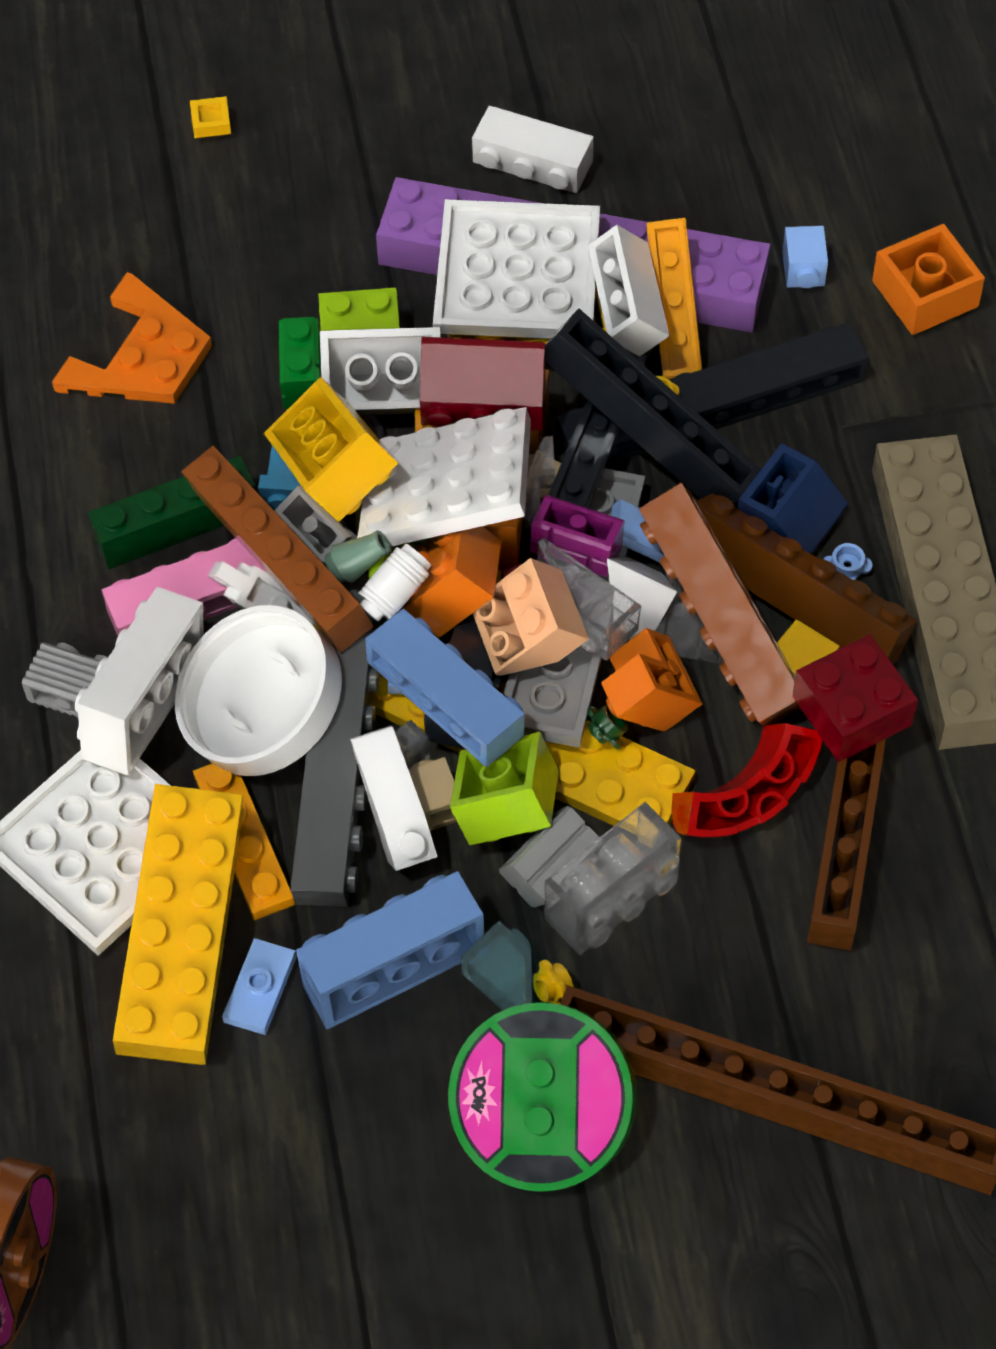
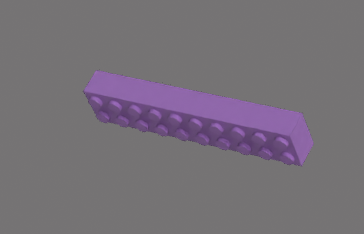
(725, 269)

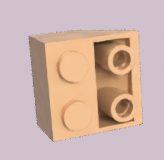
(530, 619)

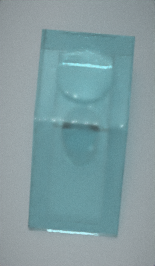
(501, 966)

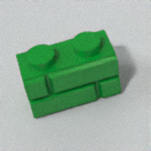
(298, 357)

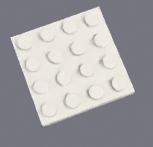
(514, 267)
(452, 478)
(82, 846)

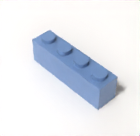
(445, 687)

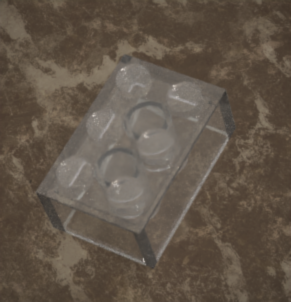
(612, 879)

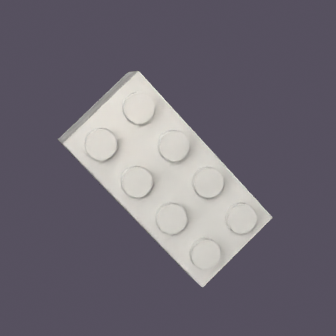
(137, 681)

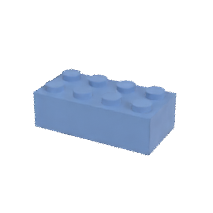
(390, 949)

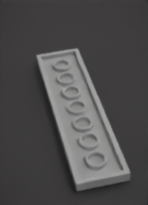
(560, 693)

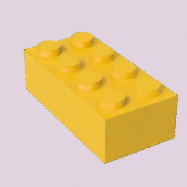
(330, 450)

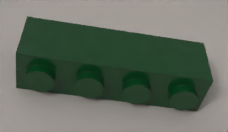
(154, 519)

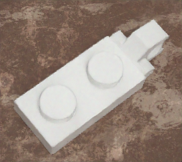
(251, 587)

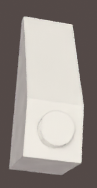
(393, 799)

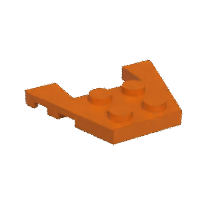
(153, 359)

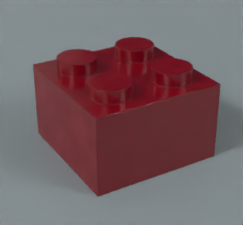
(854, 697)

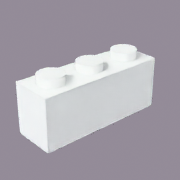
(532, 149)
(628, 290)

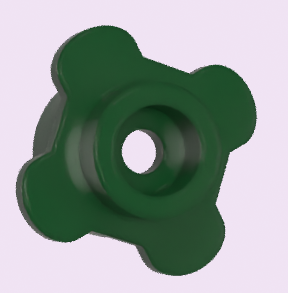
(606, 726)

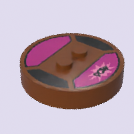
(26, 1234)

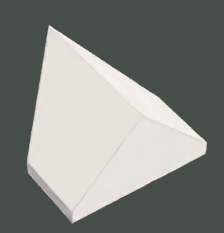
(644, 586)

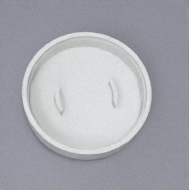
(258, 690)

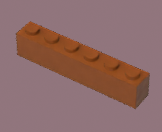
(277, 549)
(723, 605)

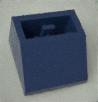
(794, 498)

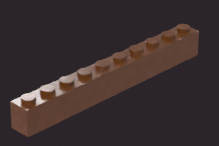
(798, 1095)

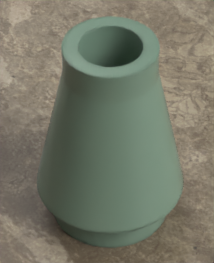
(354, 557)

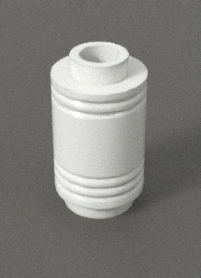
(394, 583)

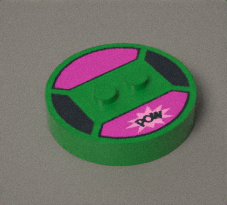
(542, 1096)

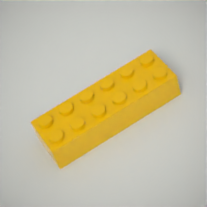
(179, 925)

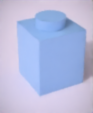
(805, 256)

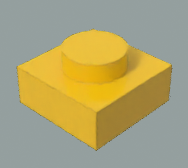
(210, 117)

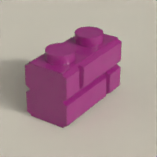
(578, 532)

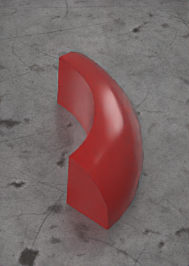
(758, 792)

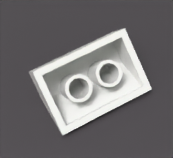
(375, 367)

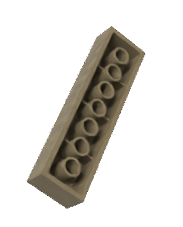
(943, 582)

